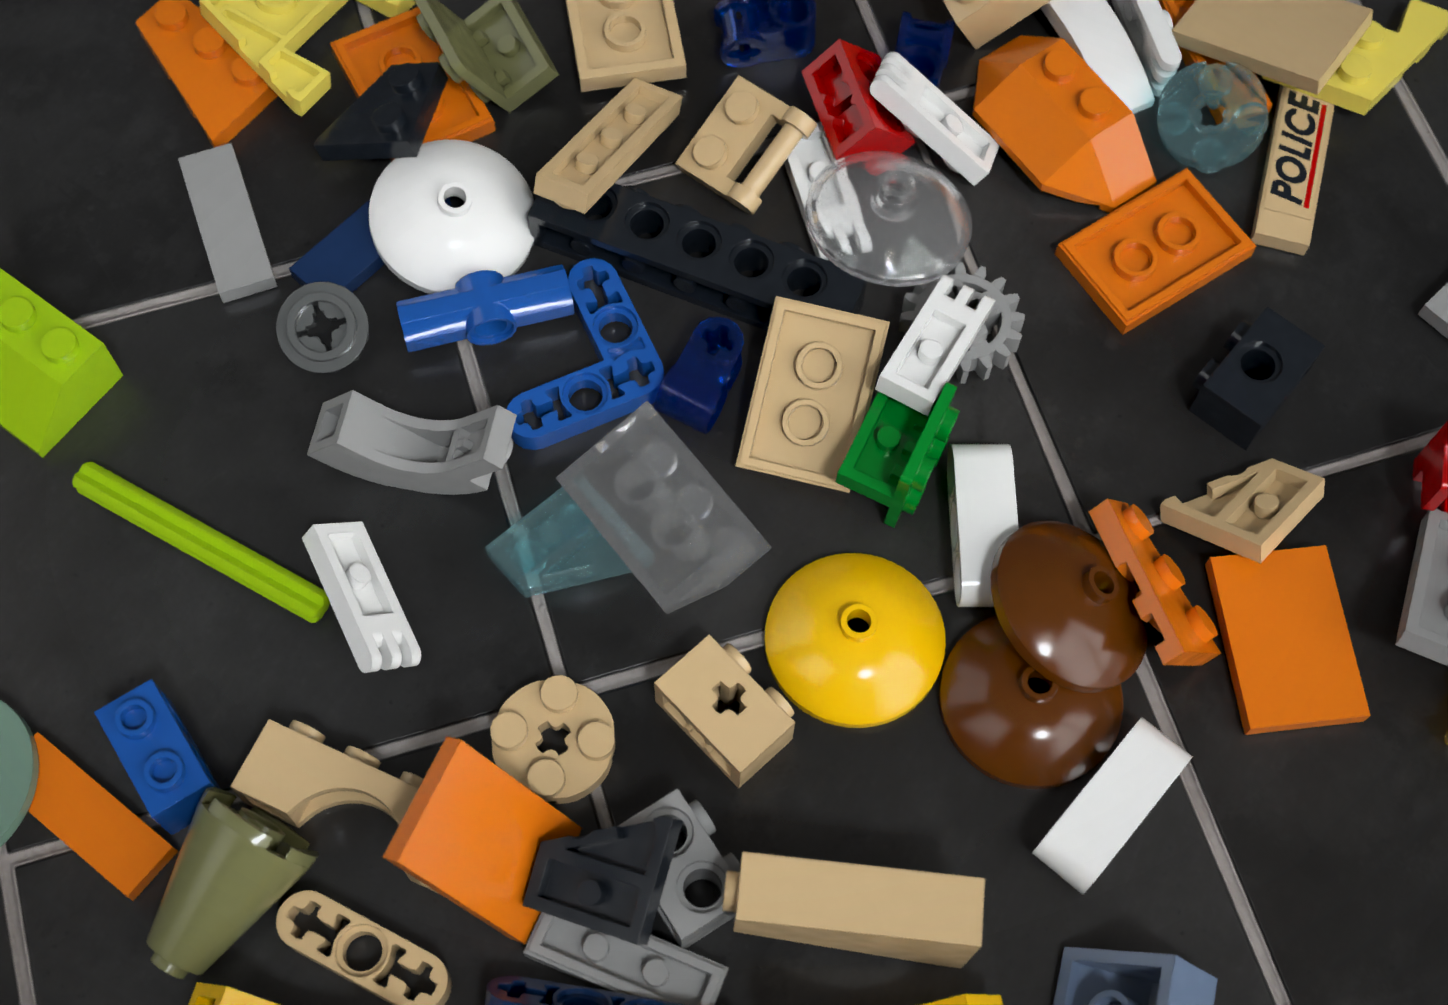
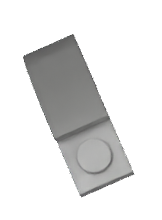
(411, 450)

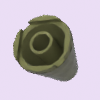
(223, 882)

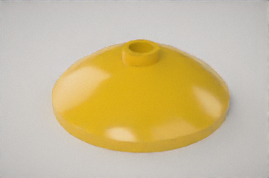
(849, 674)

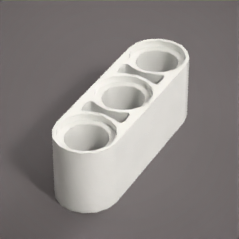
(980, 515)
(1112, 805)

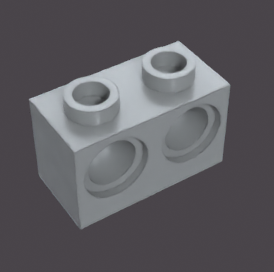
(692, 862)

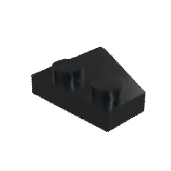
(388, 116)
(606, 877)

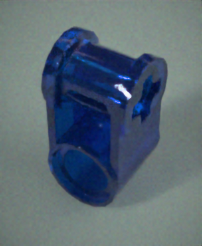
(767, 29)
(925, 45)
(700, 380)

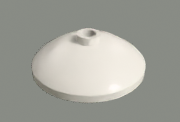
(440, 244)

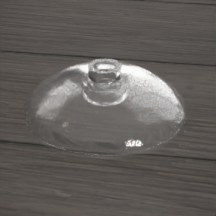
(888, 218)

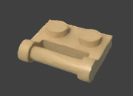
(734, 135)

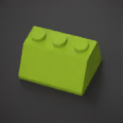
(47, 368)

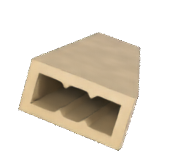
(858, 907)

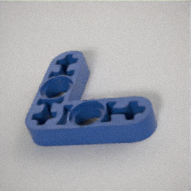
(615, 363)

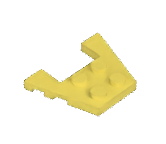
(273, 30)
(1382, 58)

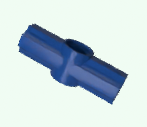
(485, 308)

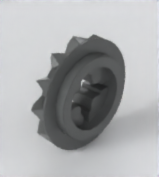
(299, 315)

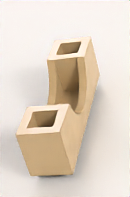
(300, 776)

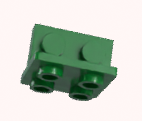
(898, 452)

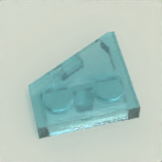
(554, 549)

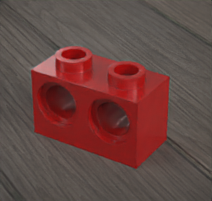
(847, 110)

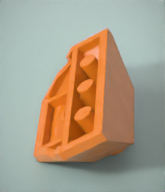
(1061, 123)

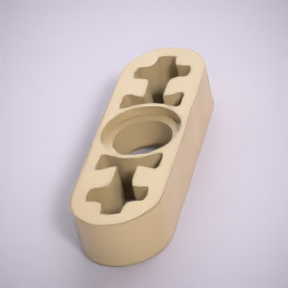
(331, 915)

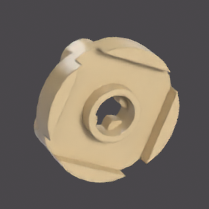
(555, 705)

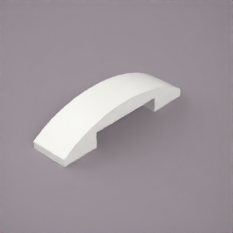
(1104, 45)

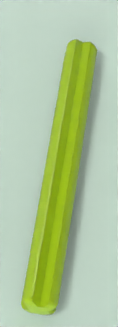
(201, 542)

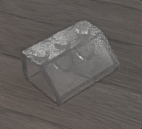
(662, 511)

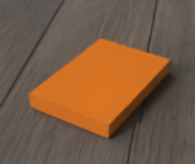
(401, 41)
(1154, 250)
(1286, 641)
(477, 837)

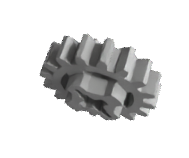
(980, 353)

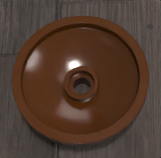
(1067, 607)
(1009, 728)

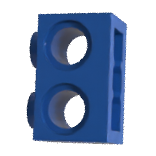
(157, 754)

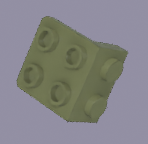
(490, 50)

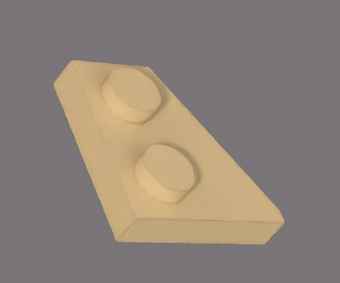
(1249, 509)

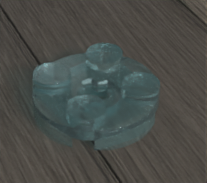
(1212, 85)

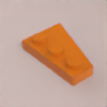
(205, 69)
(1160, 600)

